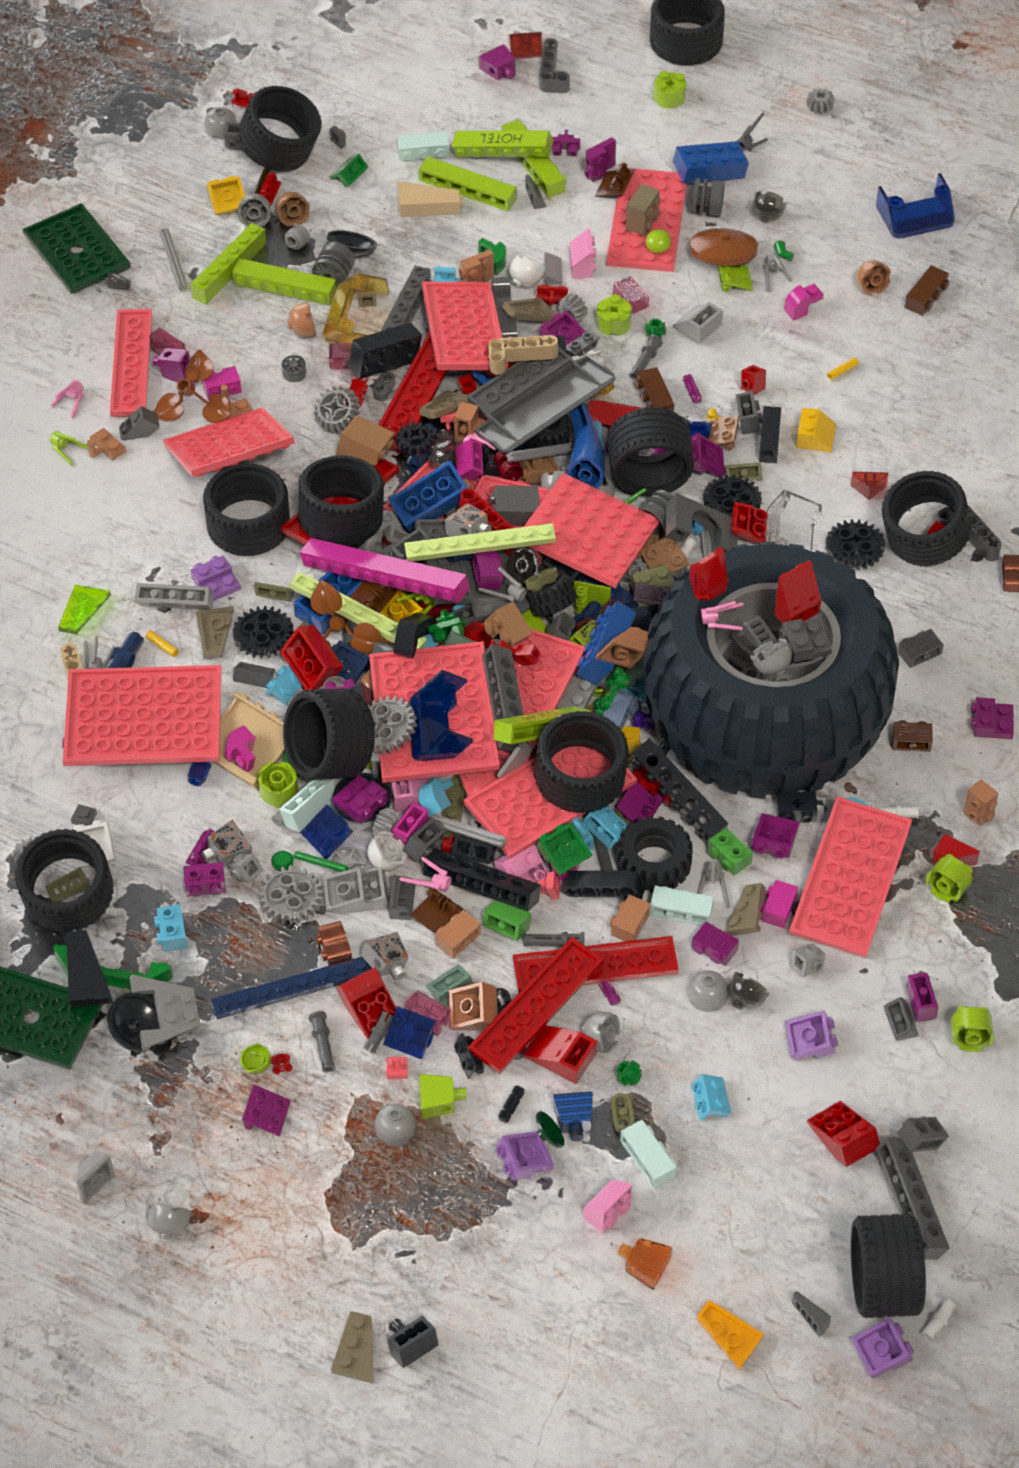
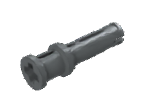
(648, 351)
(553, 940)
(321, 1033)

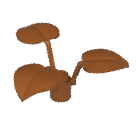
(198, 368)
(328, 599)

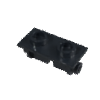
(489, 464)
(468, 1061)

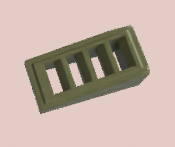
(78, 888)

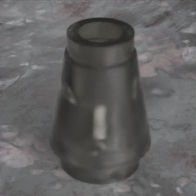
(117, 281)

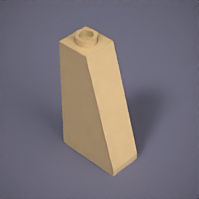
(427, 200)

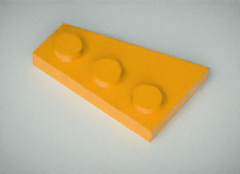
(730, 1333)

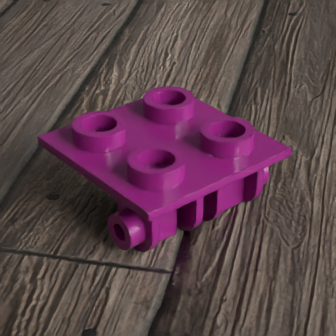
(638, 803)
(265, 1110)

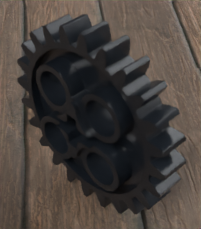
(725, 492)
(855, 544)
(262, 631)

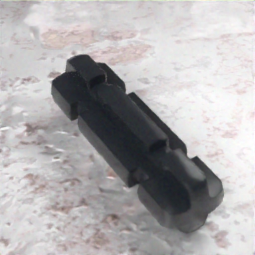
(511, 1104)

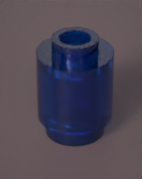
(198, 773)

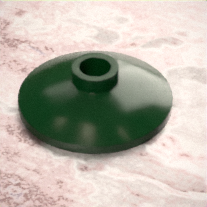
(549, 1130)

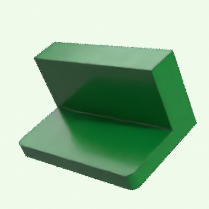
(350, 170)

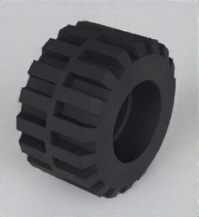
(558, 435)
(553, 596)

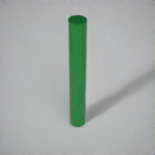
(320, 861)

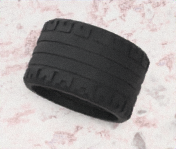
(687, 45)
(289, 108)
(646, 430)
(336, 478)
(239, 484)
(919, 489)
(584, 730)
(328, 734)
(54, 847)
(888, 1265)

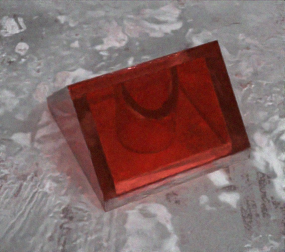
(525, 45)

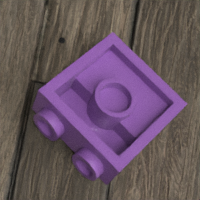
(216, 575)
(811, 1035)
(524, 1155)
(883, 1347)

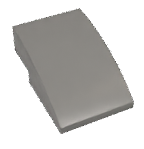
(356, 890)

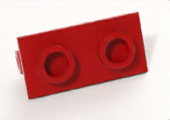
(241, 97)
(270, 187)
(359, 387)

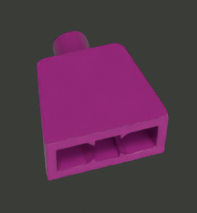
(498, 63)
(172, 363)

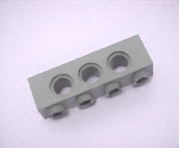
(174, 596)

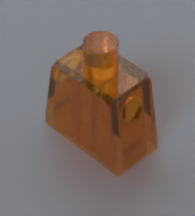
(646, 1260)

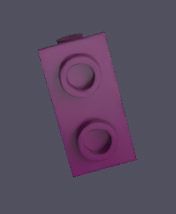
(195, 856)

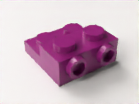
(599, 159)
(562, 325)
(707, 456)
(992, 719)
(360, 799)
(775, 836)

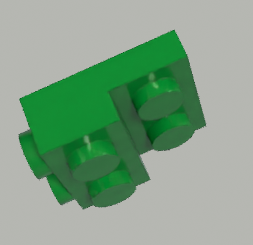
(563, 848)

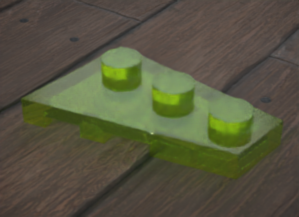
(81, 607)

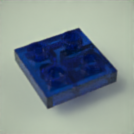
(326, 831)
(410, 1032)

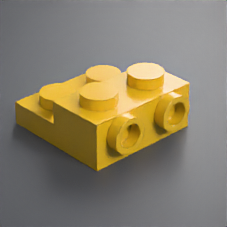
(225, 194)

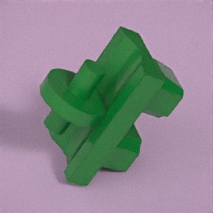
(447, 624)

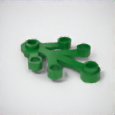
(616, 681)

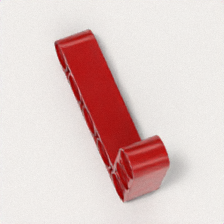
(494, 519)

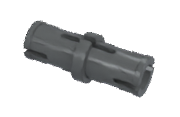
(378, 1032)

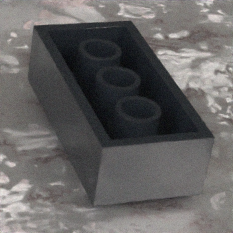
(384, 350)

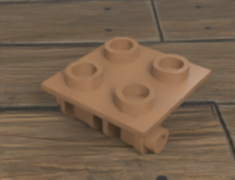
(724, 431)
(665, 553)

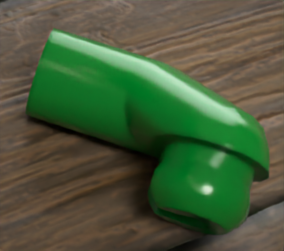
(781, 250)

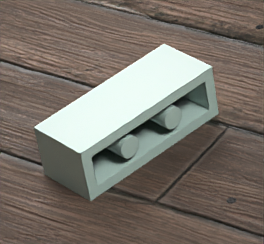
(423, 145)
(307, 804)
(681, 906)
(648, 1154)

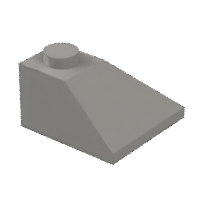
(94, 1175)

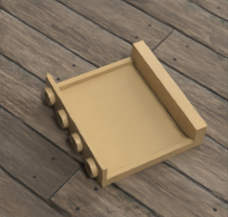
(263, 725)

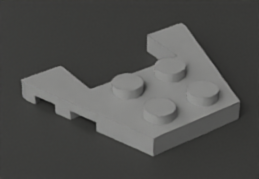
(580, 692)
(174, 1008)

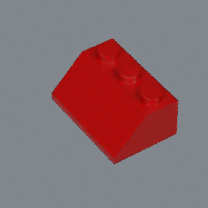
(608, 412)
(310, 657)

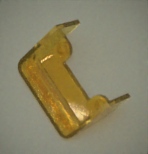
(338, 327)

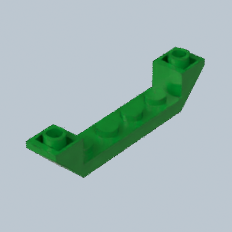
(119, 977)

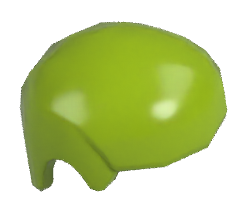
(658, 241)
(255, 1059)

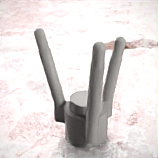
(774, 263)
(515, 590)
(95, 662)
(714, 873)

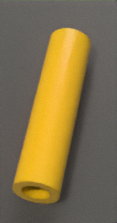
(842, 368)
(161, 643)

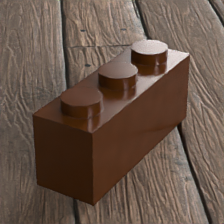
(927, 290)
(653, 389)

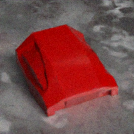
(749, 522)
(709, 576)

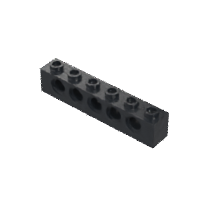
(651, 751)
(485, 880)

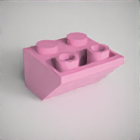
(582, 255)
(406, 793)
(524, 865)
(608, 1205)

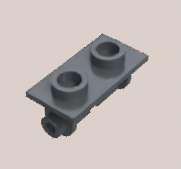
(584, 342)

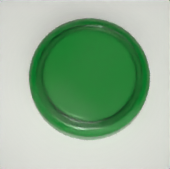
(282, 859)

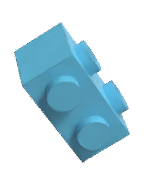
(605, 826)
(171, 927)

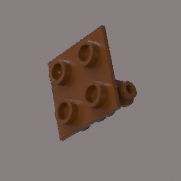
(615, 181)
(373, 595)
(435, 910)

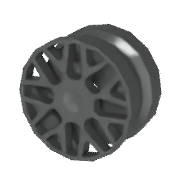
(294, 369)

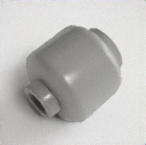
(297, 237)
(373, 544)

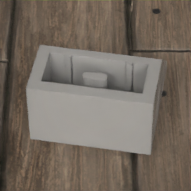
(700, 321)

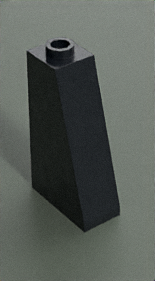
(85, 977)

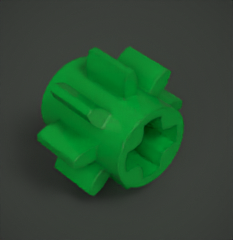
(655, 327)
(629, 1073)

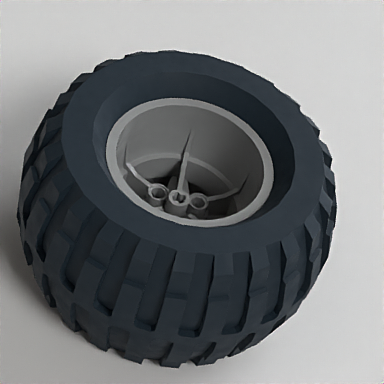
(762, 728)

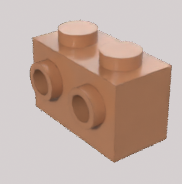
(981, 803)
(630, 919)
(457, 933)

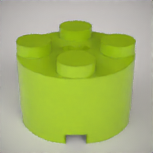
(669, 89)
(614, 315)
(277, 783)
(949, 878)
(972, 1028)

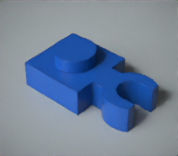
(480, 377)

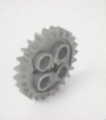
(392, 719)
(290, 895)

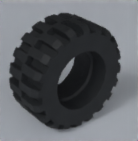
(661, 834)

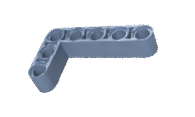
(622, 707)

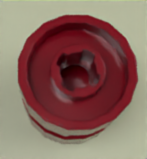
(510, 471)

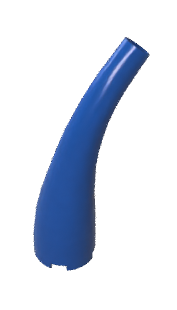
(587, 458)

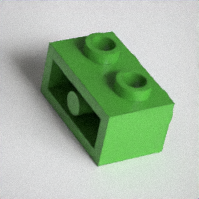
(729, 851)
(507, 920)

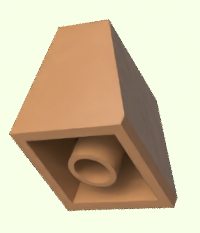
(365, 441)

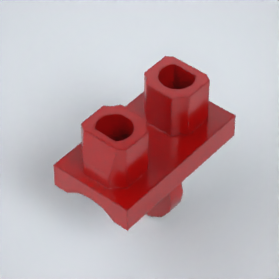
(551, 294)

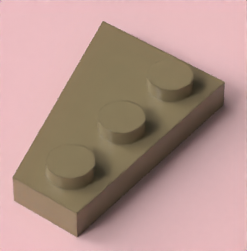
(529, 309)
(443, 404)
(214, 630)
(747, 911)
(355, 1350)

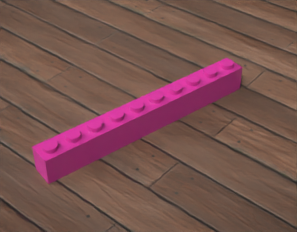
(385, 570)

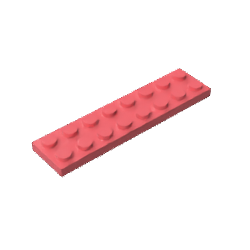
(131, 361)

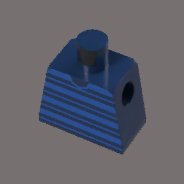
(574, 1113)

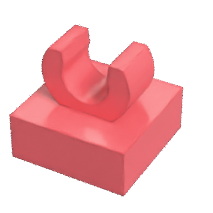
(448, 418)
(551, 885)
(397, 1067)

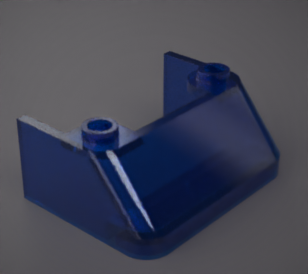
(917, 216)
(431, 707)

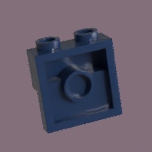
(353, 661)

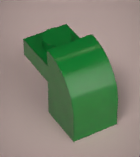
(499, 253)

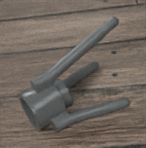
(746, 140)

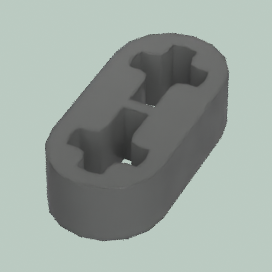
(387, 387)

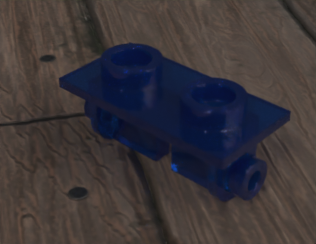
(701, 427)

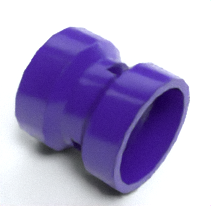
(644, 721)

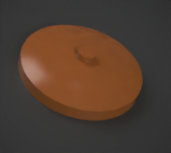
(723, 246)

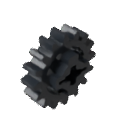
(415, 438)

